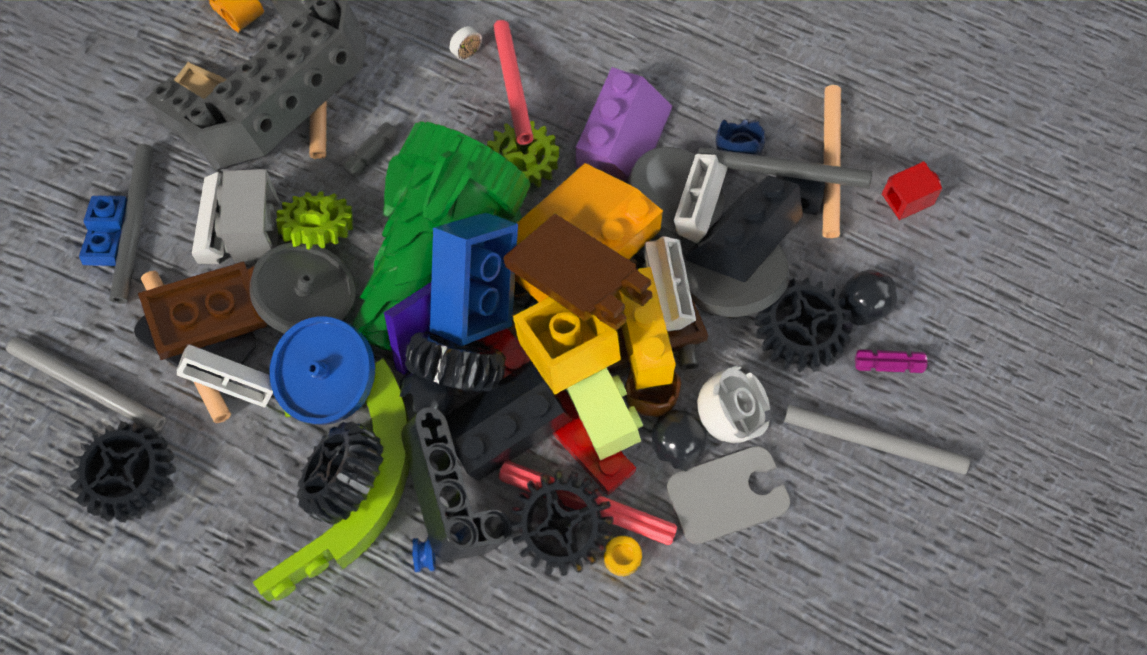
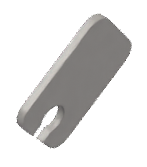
(717, 497)

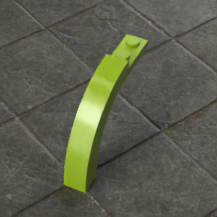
(353, 536)

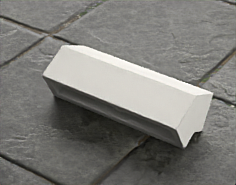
(699, 197)
(206, 220)
(671, 281)
(227, 369)

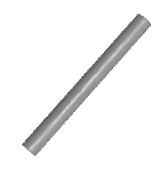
(85, 384)
(877, 439)

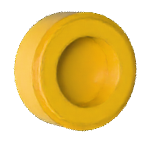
(622, 555)

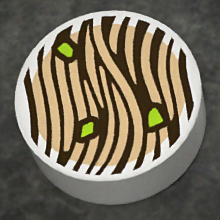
(465, 43)

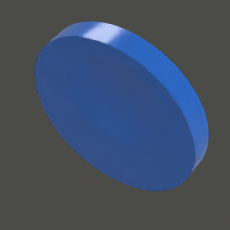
(322, 370)

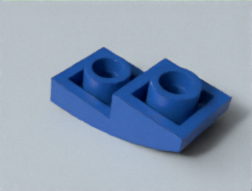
(104, 228)

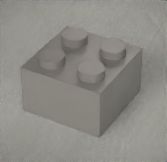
(247, 214)

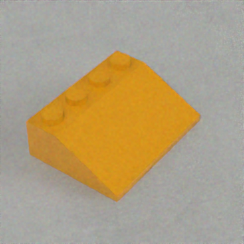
(600, 207)

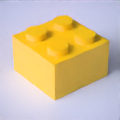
(565, 345)

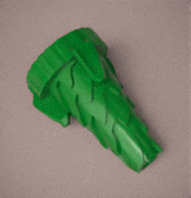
(429, 184)

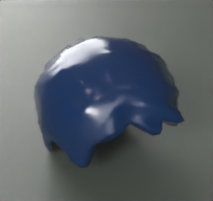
(741, 138)

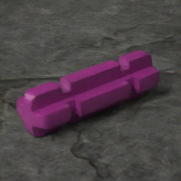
(891, 361)

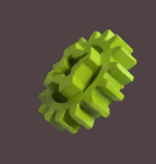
(528, 155)
(314, 220)

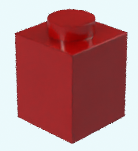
(912, 190)

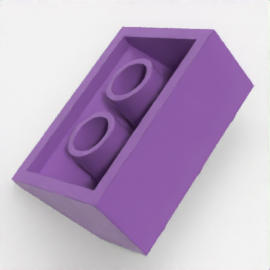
(622, 124)

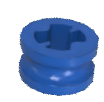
(423, 555)

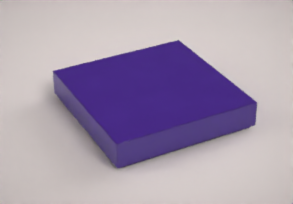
(405, 320)

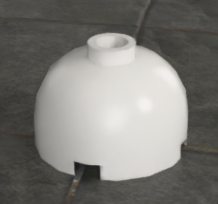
(733, 406)

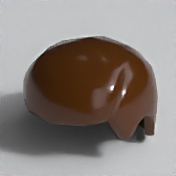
(652, 400)

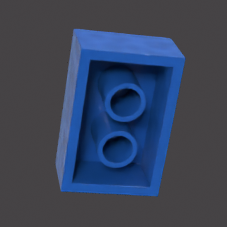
(469, 278)

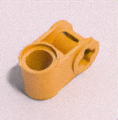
(238, 12)

